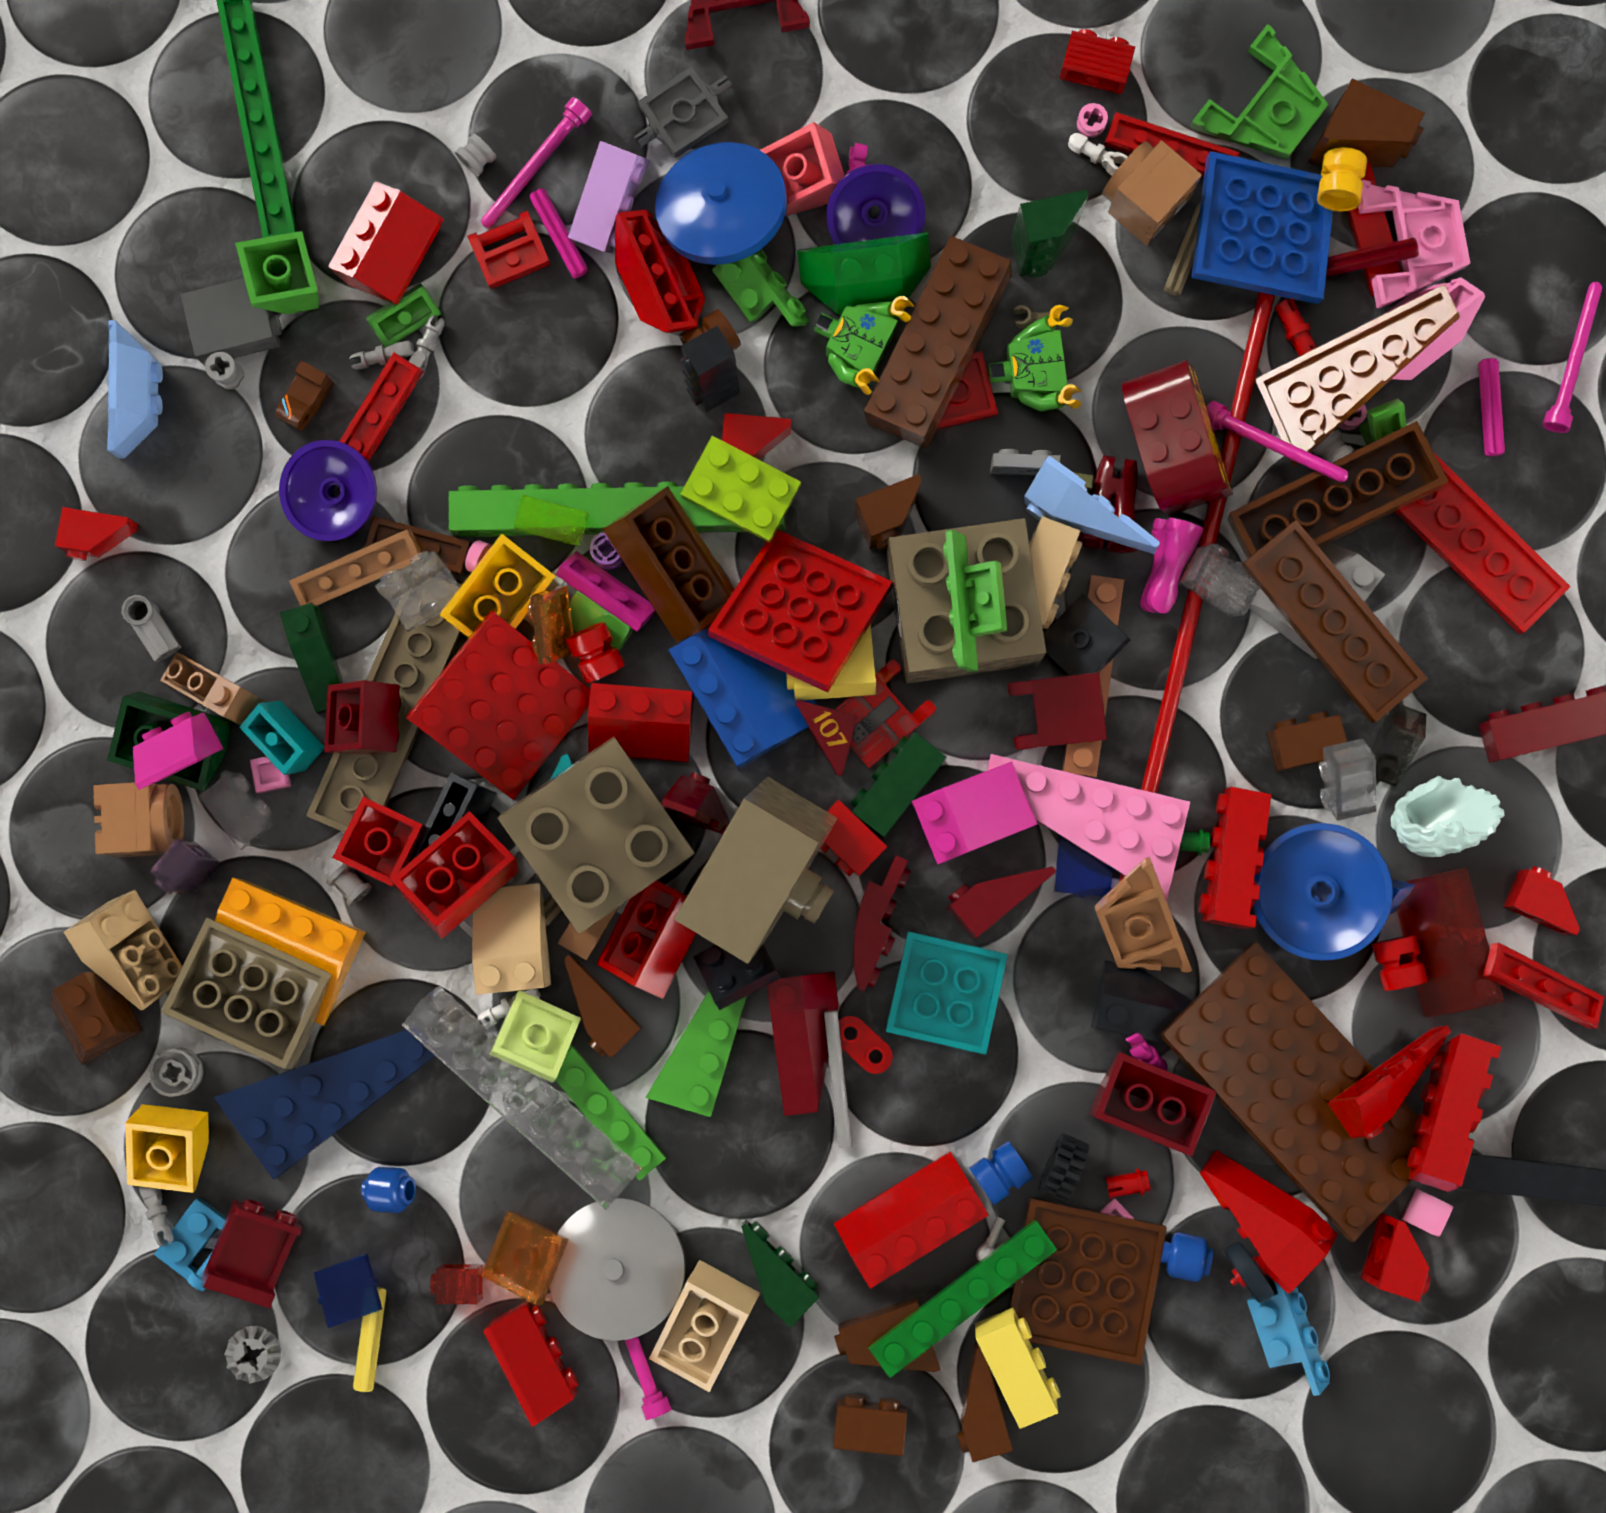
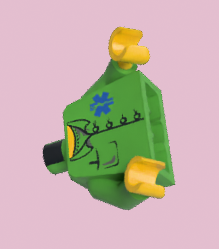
(861, 339)
(1037, 365)

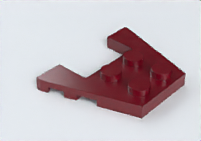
(699, 27)

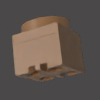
(1150, 189)
(137, 820)

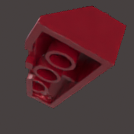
(696, 803)
(801, 1038)

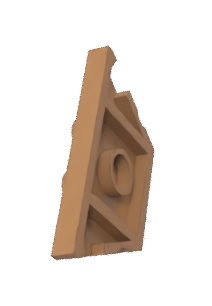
(1141, 923)

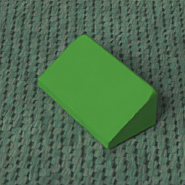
(397, 321)
(587, 613)

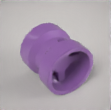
(605, 558)

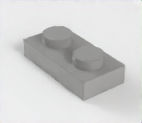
(1012, 463)

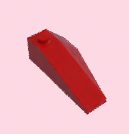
(1381, 1092)
(1280, 1227)

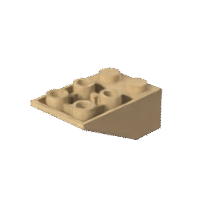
(1052, 550)
(126, 949)

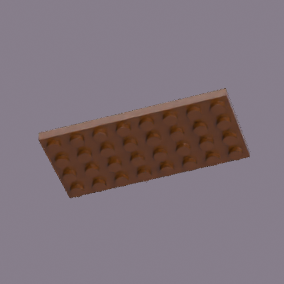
(1276, 1072)

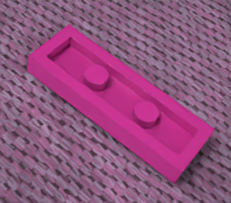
(606, 591)

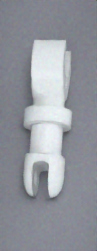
(1080, 144)
(502, 1009)

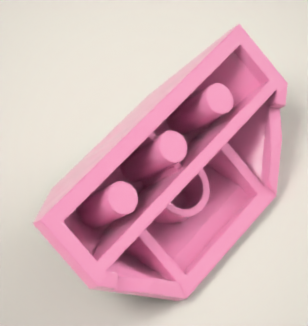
(1467, 302)

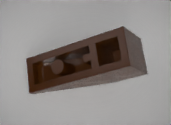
(601, 1013)
(981, 1416)

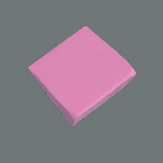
(1427, 1212)

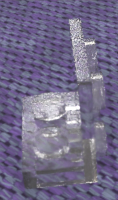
(419, 589)

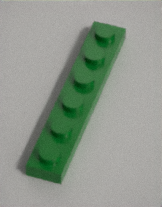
(962, 1298)

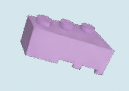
(608, 191)

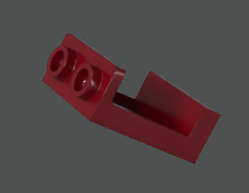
(251, 1252)

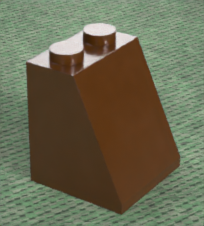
(1372, 124)
(93, 1015)

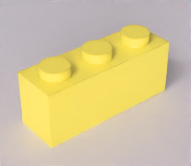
(1017, 1367)

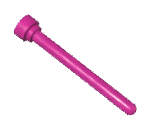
(574, 115)
(1559, 417)
(1222, 419)
(653, 1401)

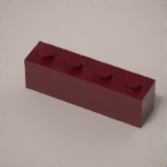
(1544, 727)

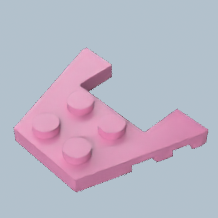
(1438, 231)

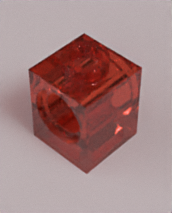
(457, 1284)

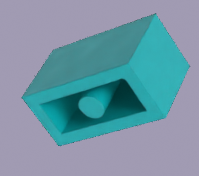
(282, 737)

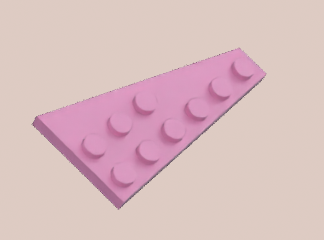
(1106, 818)

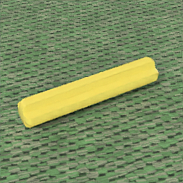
(369, 1347)

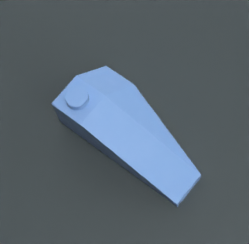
(1064, 498)

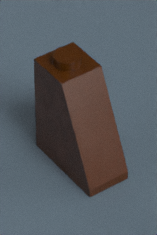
(864, 1330)

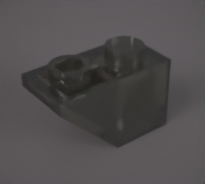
(1398, 742)

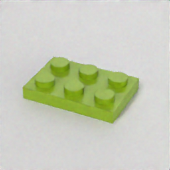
(740, 489)

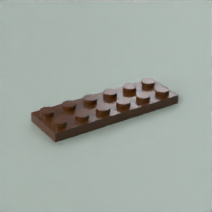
(1334, 621)

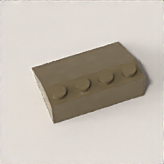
(248, 994)

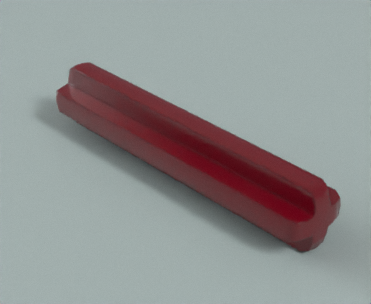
(1372, 256)

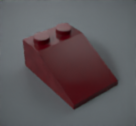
(990, 900)

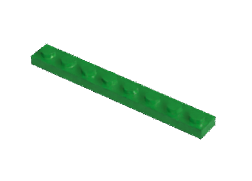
(256, 117)

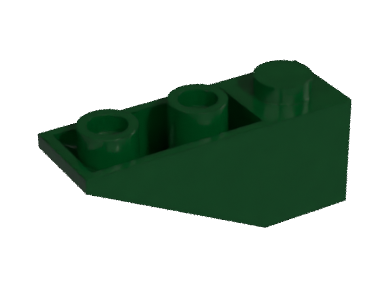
(781, 1284)

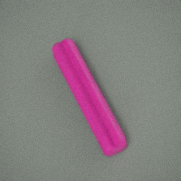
(558, 233)
(1491, 407)

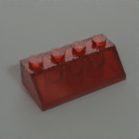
(1450, 942)

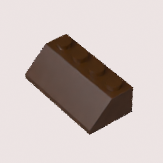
(671, 564)

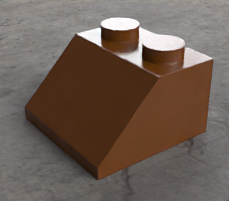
(887, 511)

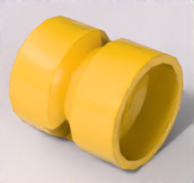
(1341, 179)

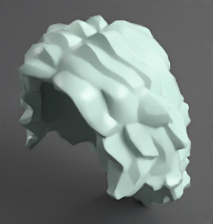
(1445, 817)

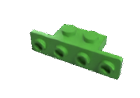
(758, 288)
(975, 598)

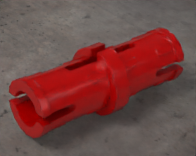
(1297, 330)

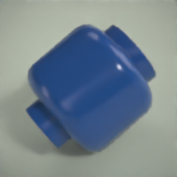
(388, 1190)
(1187, 1257)

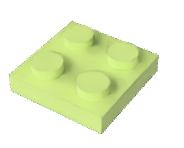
(535, 1036)

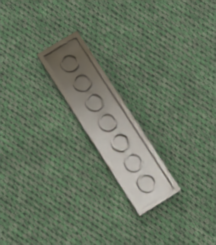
(403, 659)

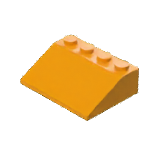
(293, 930)

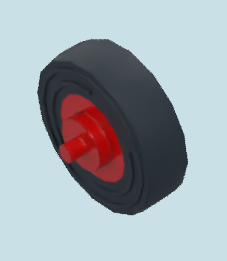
(1248, 1272)

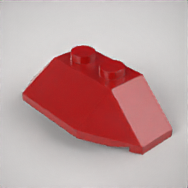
(655, 274)

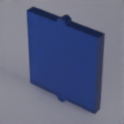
(1080, 872)
(347, 1291)

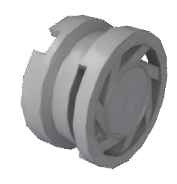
(176, 1072)

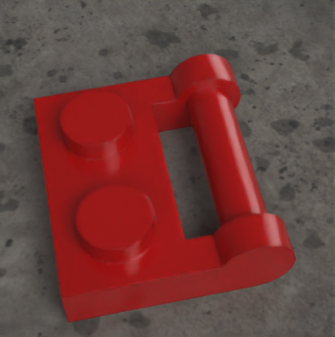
(511, 259)

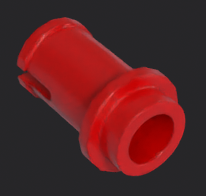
(1128, 1183)

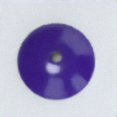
(874, 185)
(309, 484)

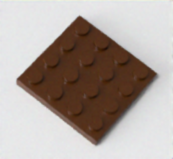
(1095, 1286)

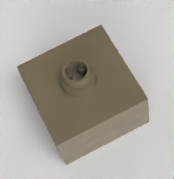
(760, 871)

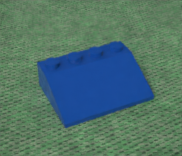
(740, 697)

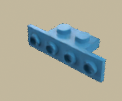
(1288, 1335)

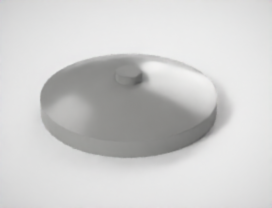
(618, 1270)

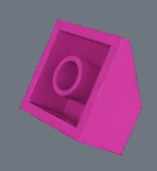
(173, 749)

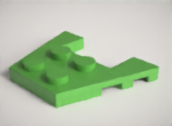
(1277, 114)

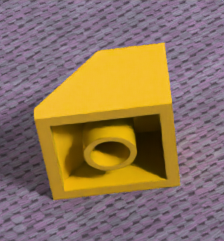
(166, 1147)

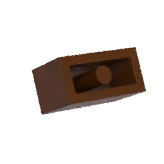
(1303, 743)
(870, 1425)

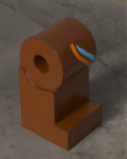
(303, 396)

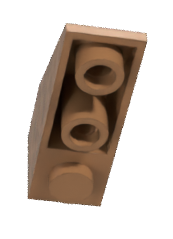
(210, 689)

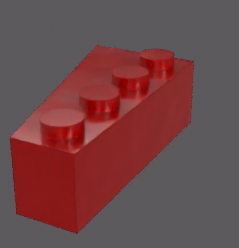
(1235, 858)

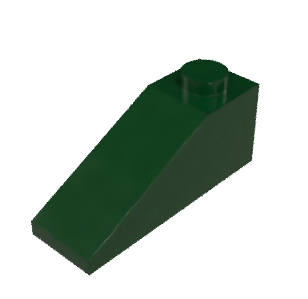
(312, 651)

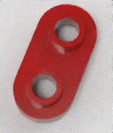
(863, 1044)

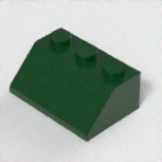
(1045, 230)
(145, 712)

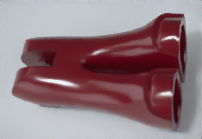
(1121, 490)

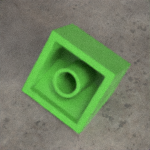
(278, 273)

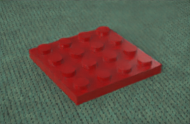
(801, 610)
(501, 706)

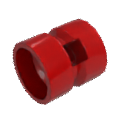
(595, 652)
(1396, 974)

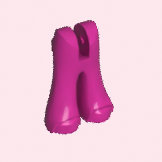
(1177, 543)

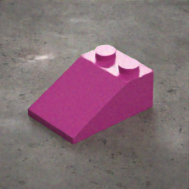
(974, 812)

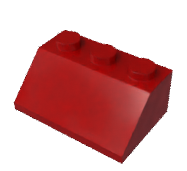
(385, 243)
(643, 720)
(455, 874)
(648, 941)
(531, 1361)

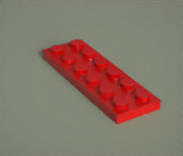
(1485, 552)

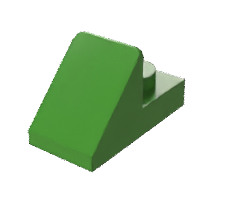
(1383, 421)

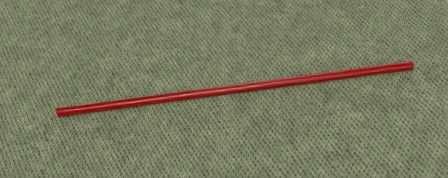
(1209, 536)

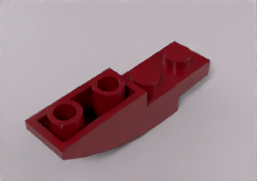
(870, 935)

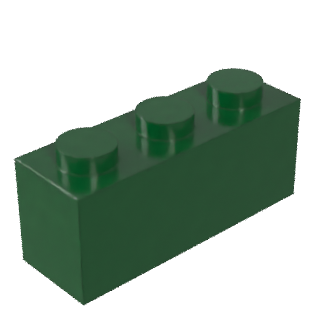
(897, 784)

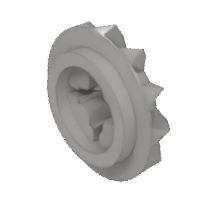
(256, 1338)

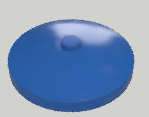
(721, 203)
(1323, 891)

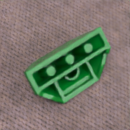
(865, 270)

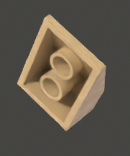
(511, 941)
(704, 1325)

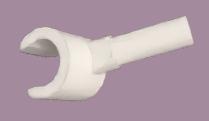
(987, 1247)

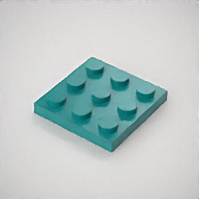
(946, 993)

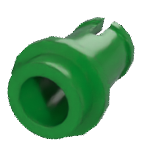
(1195, 842)

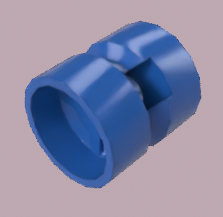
(1001, 1172)

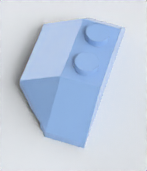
(131, 392)

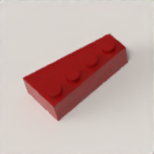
(1451, 1111)

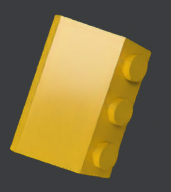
(500, 584)

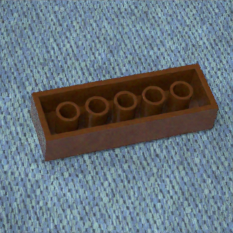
(938, 342)
(1378, 483)

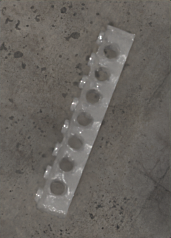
(522, 1098)

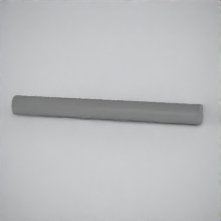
(838, 1079)

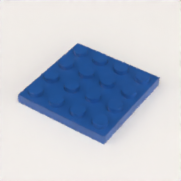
(1262, 229)

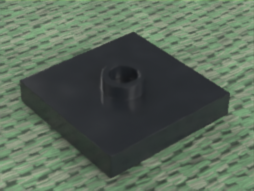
(1084, 638)

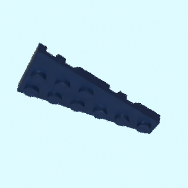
(306, 1106)

